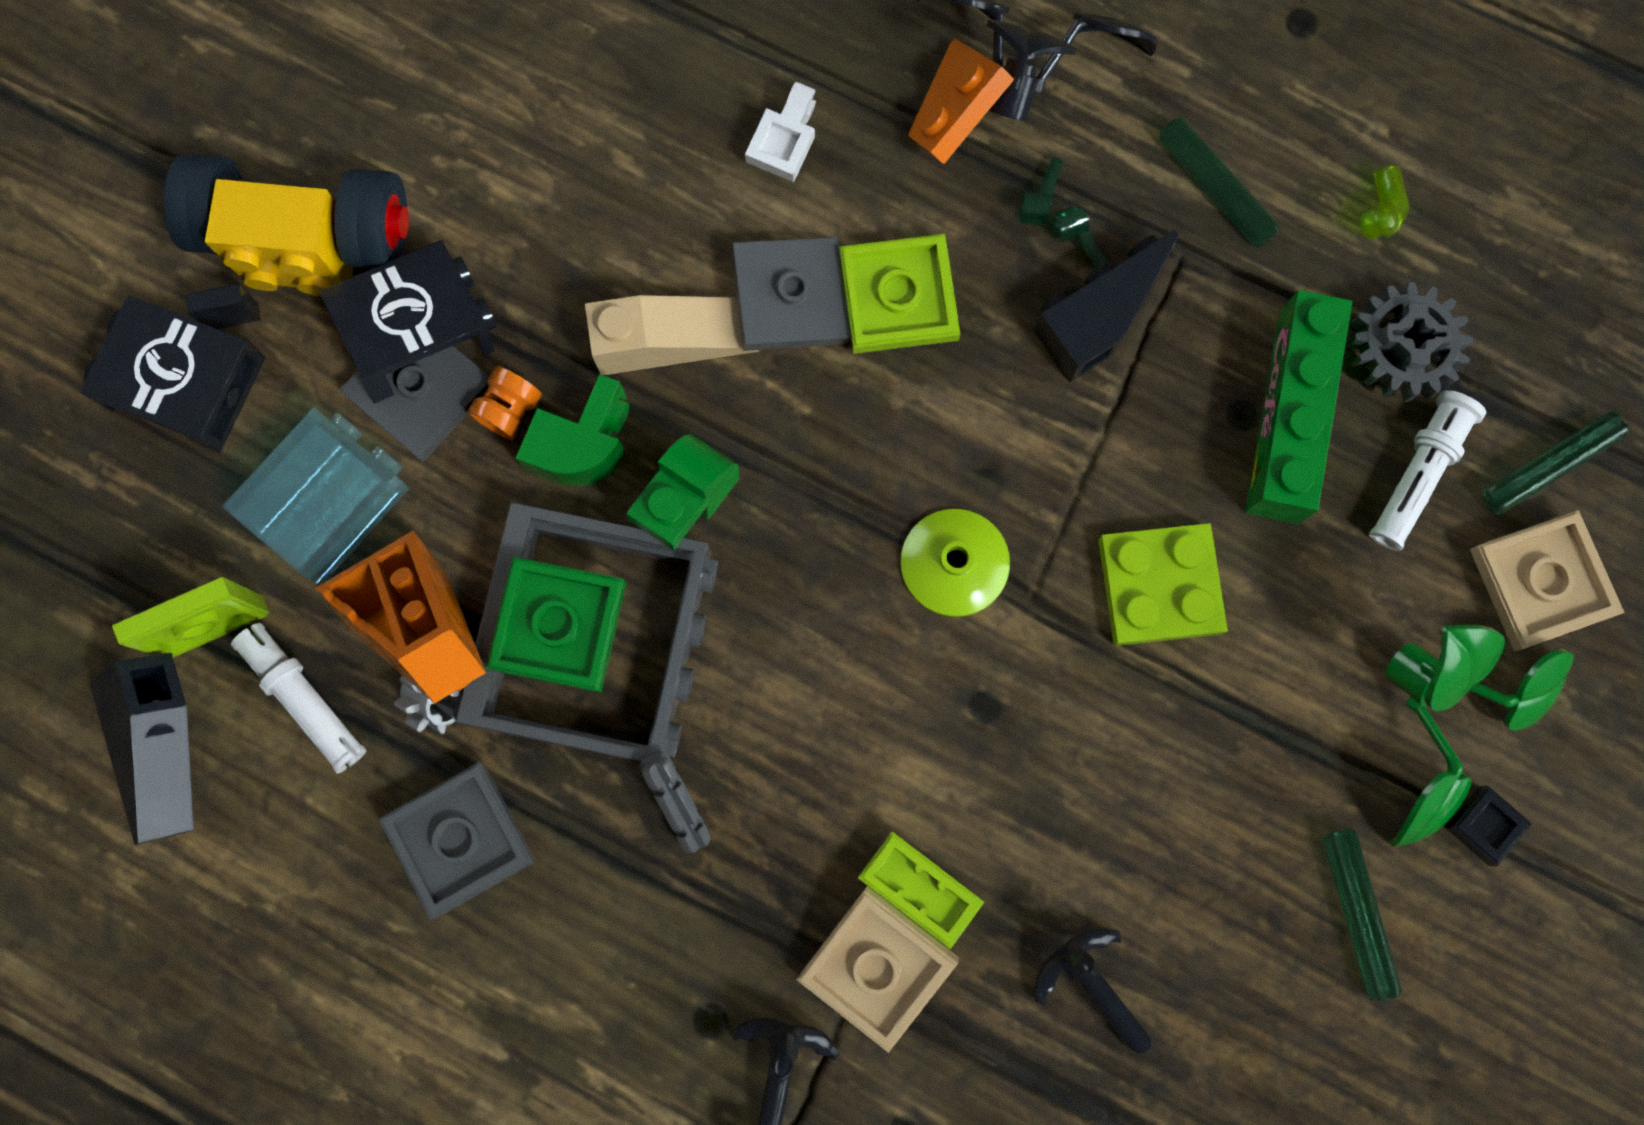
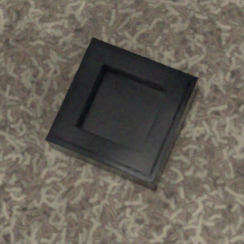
(223, 306)
(1488, 825)

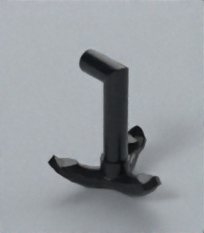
(1078, 964)
(783, 1051)

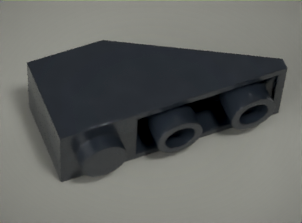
(1092, 322)
(147, 744)

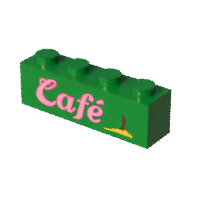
(1299, 407)

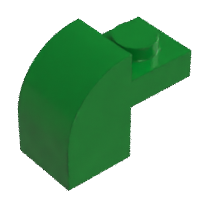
(578, 451)
(687, 486)

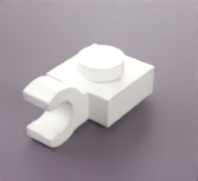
(784, 138)

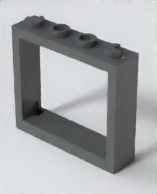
(519, 541)

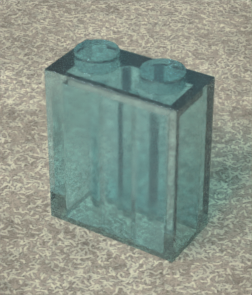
(318, 495)

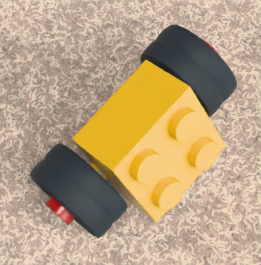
(282, 231)

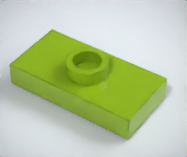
(921, 890)

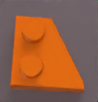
(957, 99)

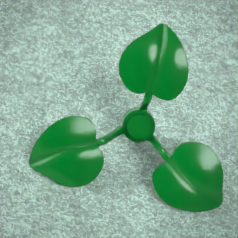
(1464, 661)

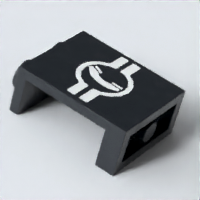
(406, 313)
(173, 372)

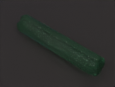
(1219, 182)
(1555, 463)
(1362, 915)

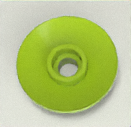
(951, 589)

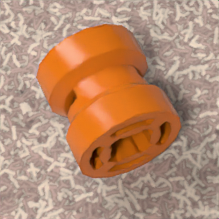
(504, 403)

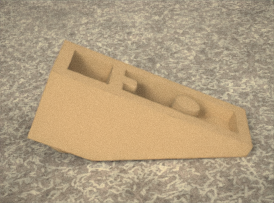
(662, 331)

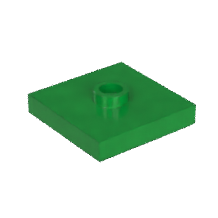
(556, 624)

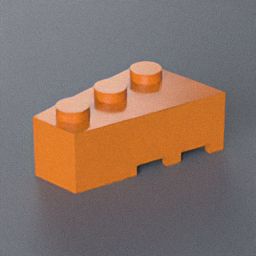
(408, 616)

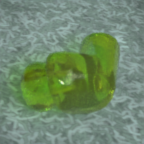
(1392, 206)

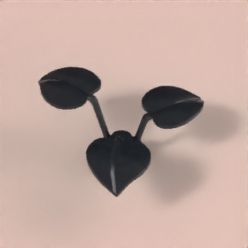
(1018, 97)

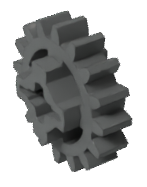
(1427, 332)

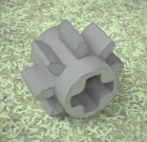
(424, 711)

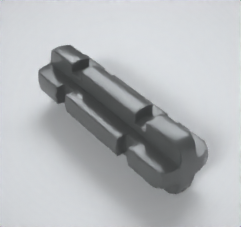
(675, 802)

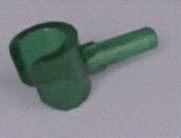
(1036, 206)
(1075, 223)

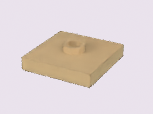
(1546, 580)
(878, 969)

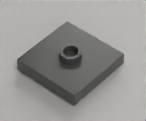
(790, 293)
(426, 401)
(456, 840)

